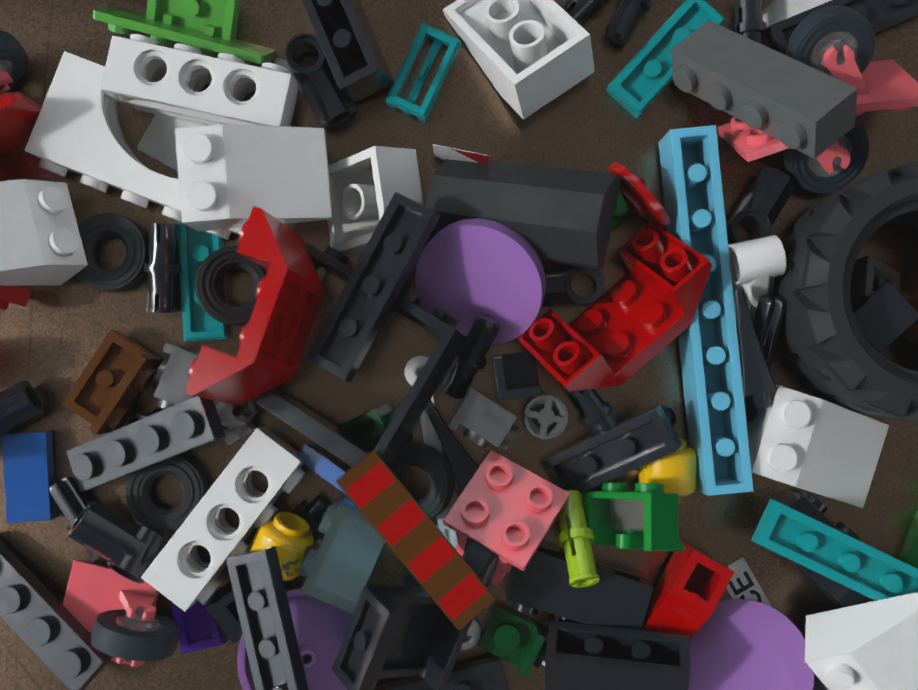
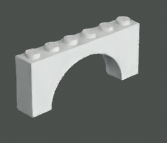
(83, 135)

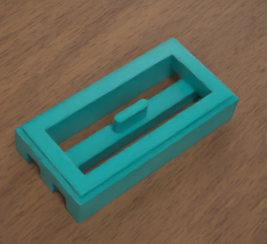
(408, 106)

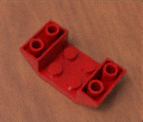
(629, 320)
(278, 325)

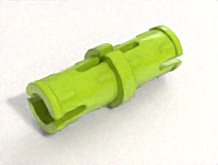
(576, 542)

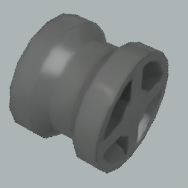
(552, 417)

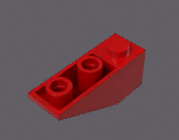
(686, 593)

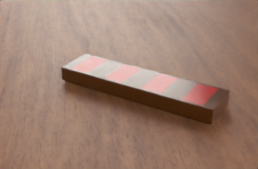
(415, 539)

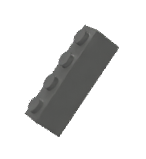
(764, 88)

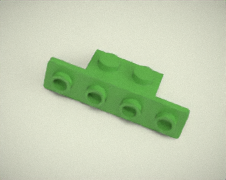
(198, 23)

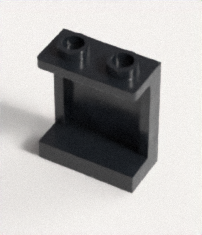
(397, 635)

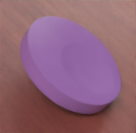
(482, 271)
(319, 637)
(748, 649)

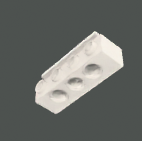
(139, 63)
(178, 567)

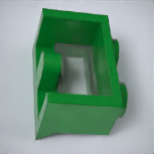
(633, 519)

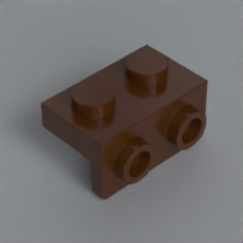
(111, 383)

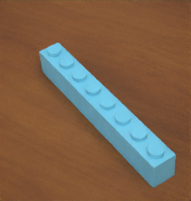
(711, 342)

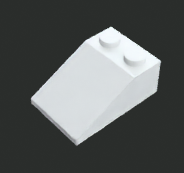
(524, 48)
(245, 166)
(38, 234)
(816, 446)
(865, 645)

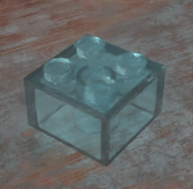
(345, 557)

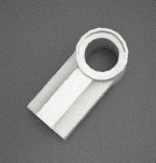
(755, 266)

